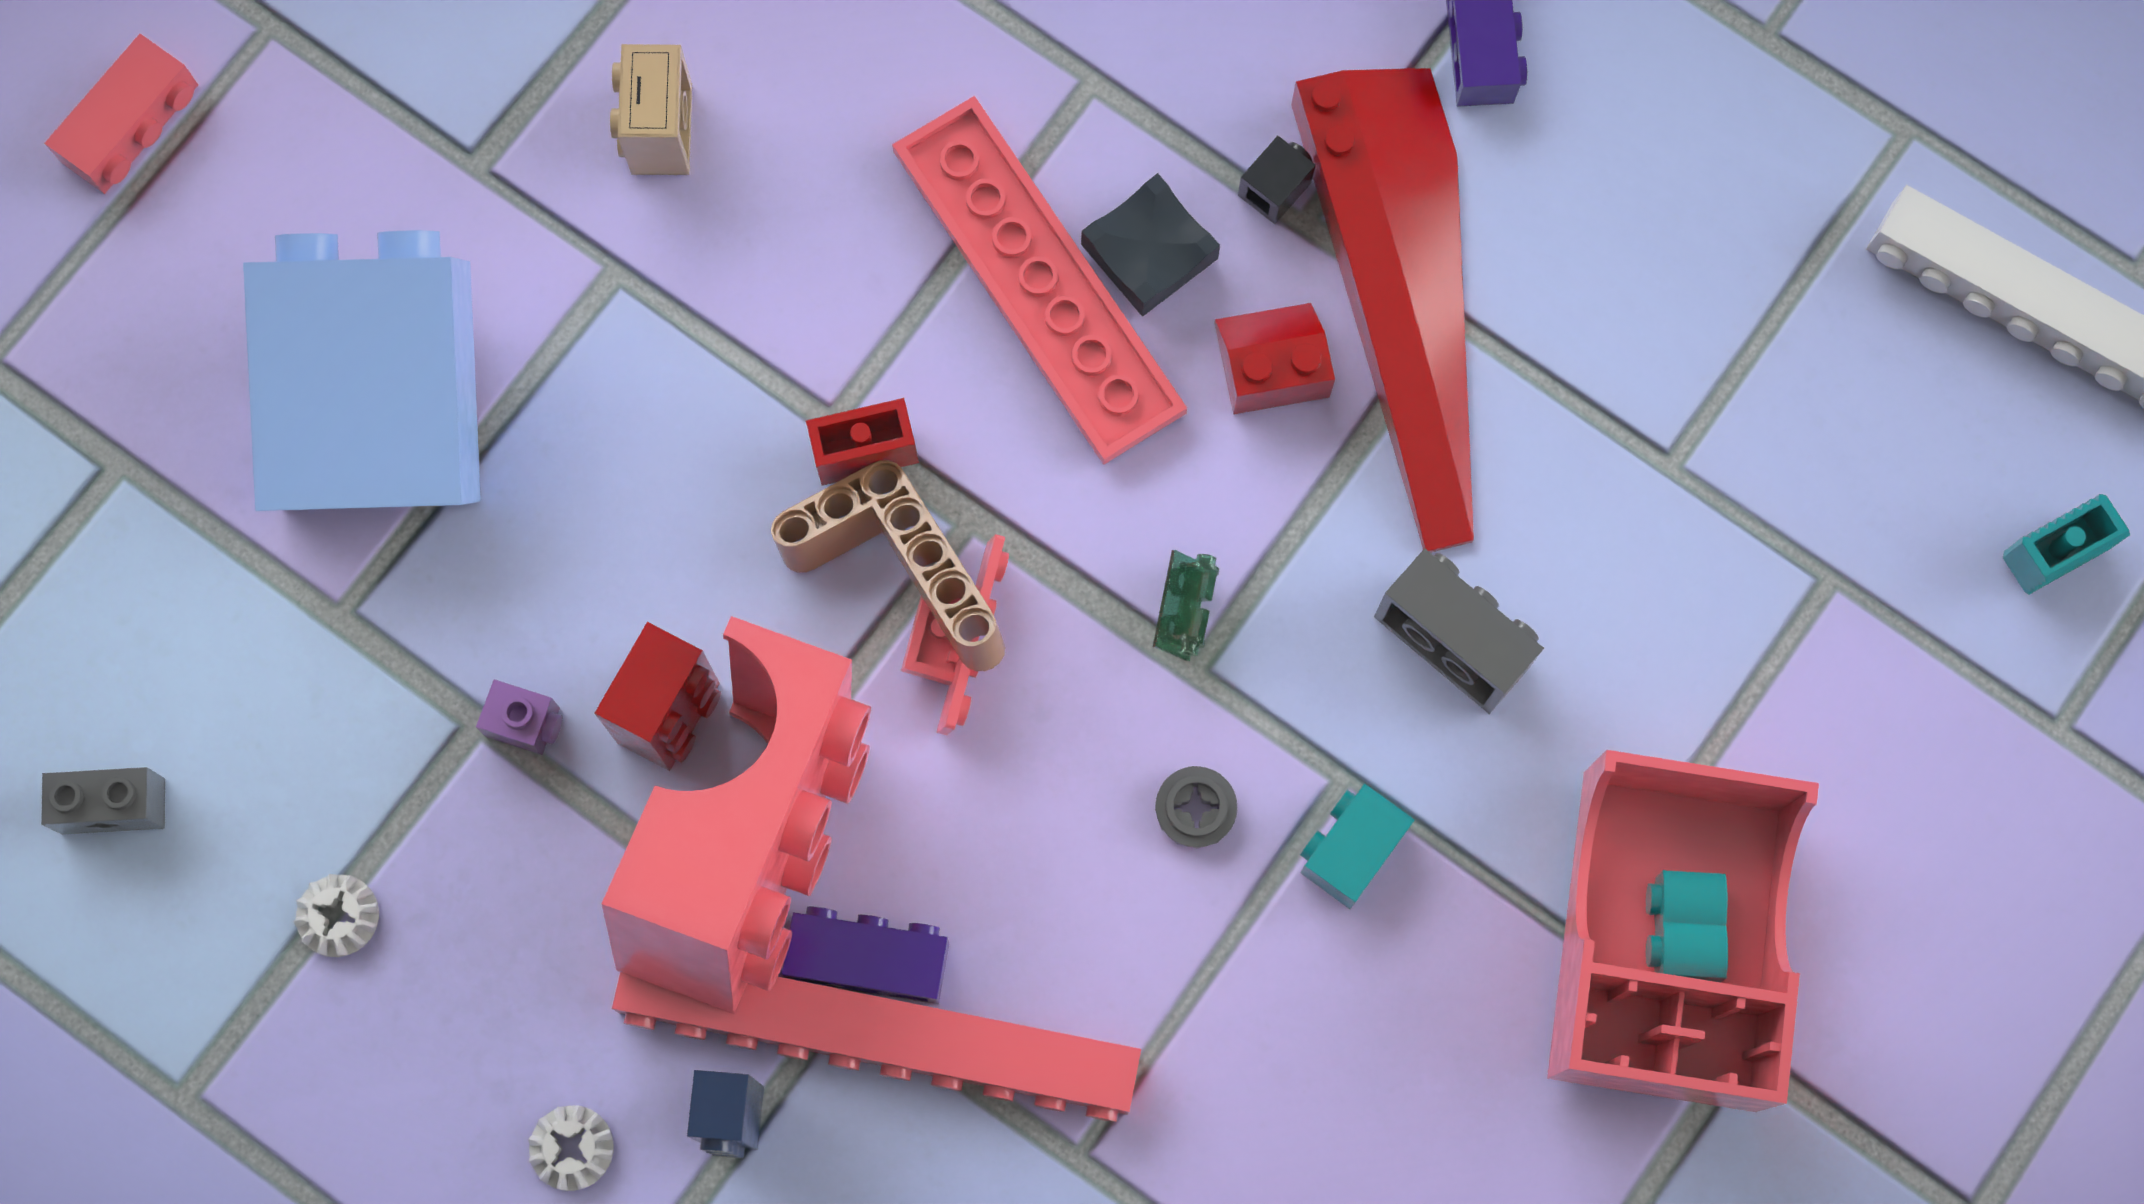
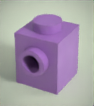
(519, 717)

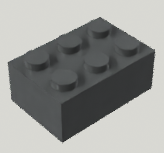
(1458, 629)

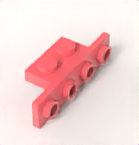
(931, 653)

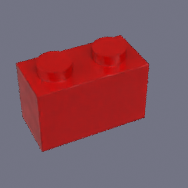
(860, 437)

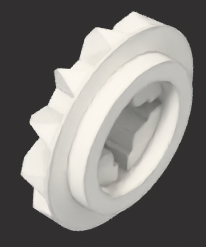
(344, 937)
(595, 1144)

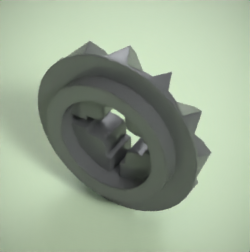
(1212, 790)

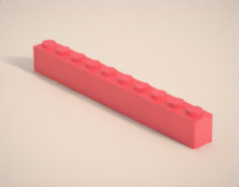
(902, 1041)

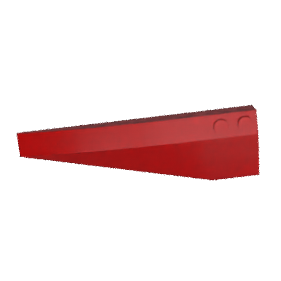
(1395, 228)

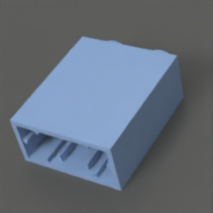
(361, 375)

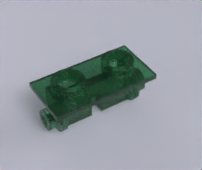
(1180, 619)

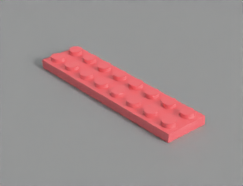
(1039, 280)

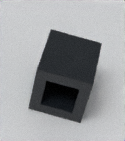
(1277, 178)

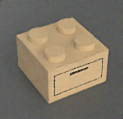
(653, 109)

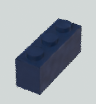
(725, 1112)

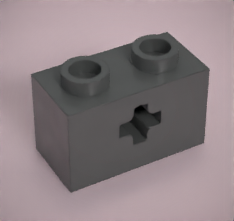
(103, 800)

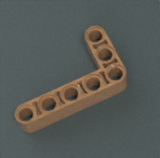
(873, 513)

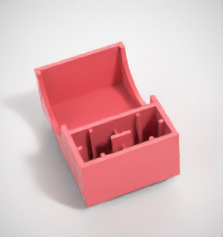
(710, 867)
(1667, 1032)

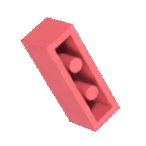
(122, 114)

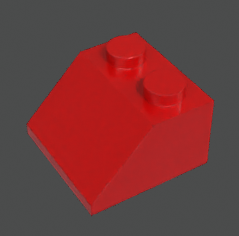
(1275, 358)

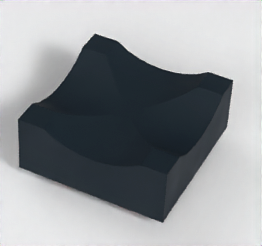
(1150, 245)

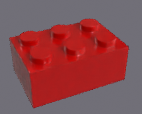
(659, 697)

